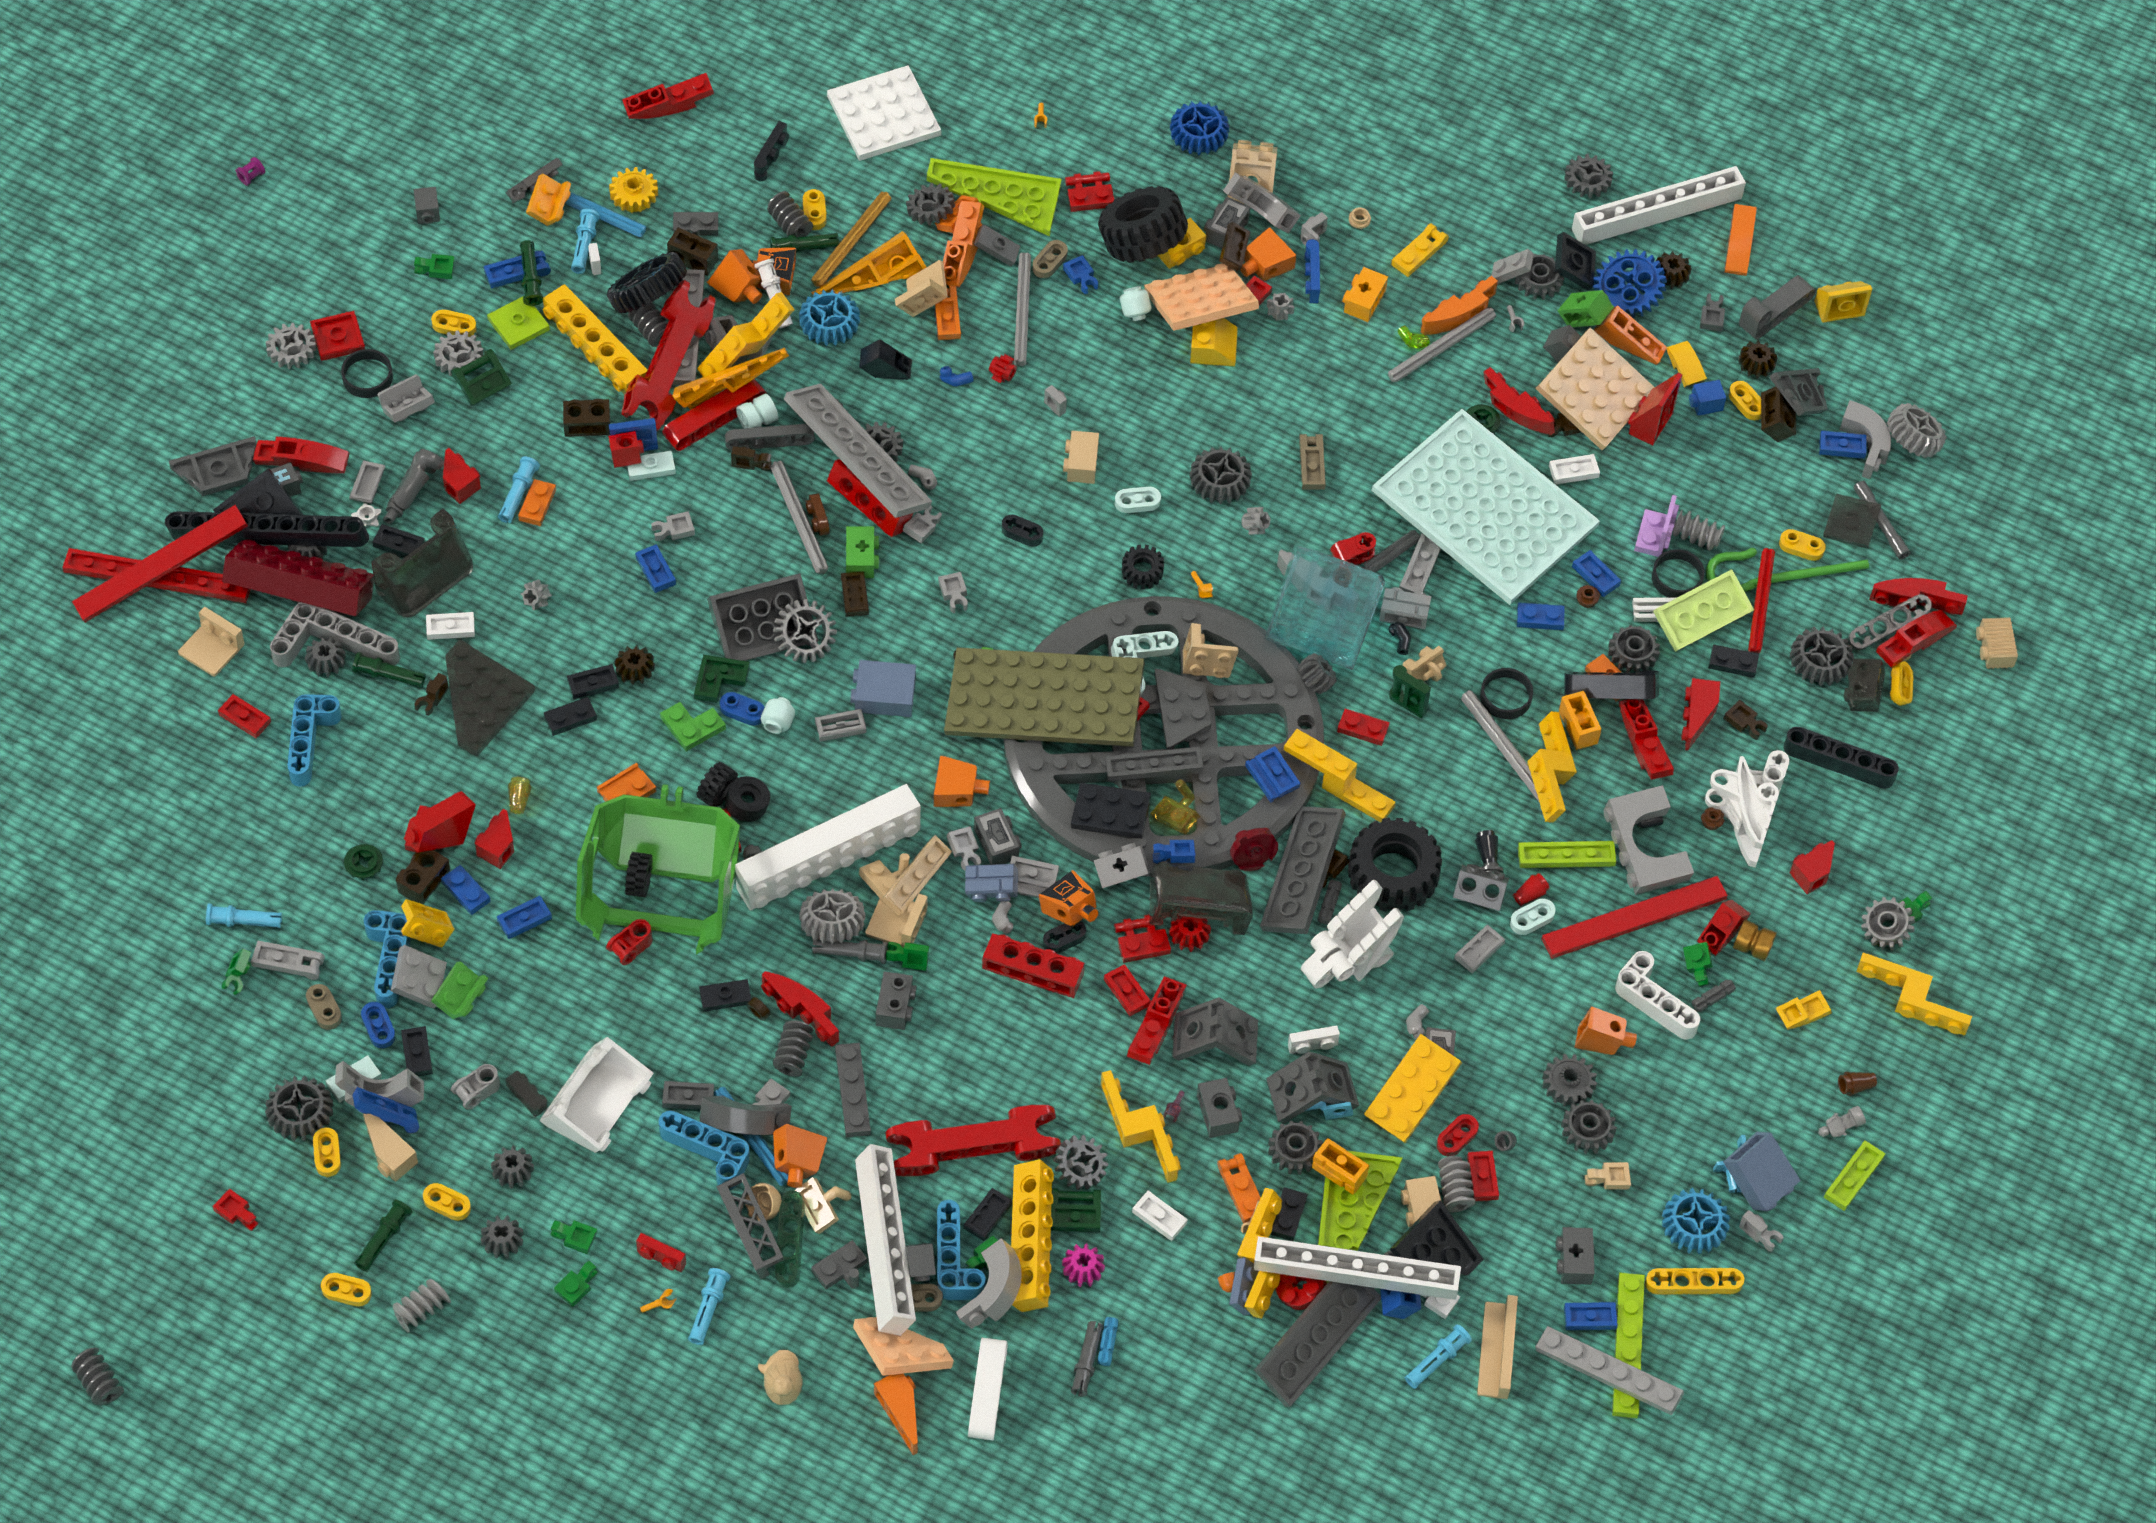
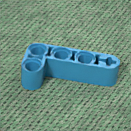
(305, 740)
(391, 939)
(676, 1128)
(951, 1250)

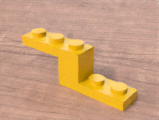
(747, 337)
(1552, 767)
(1339, 775)
(1913, 994)
(1140, 1126)
(1261, 1226)

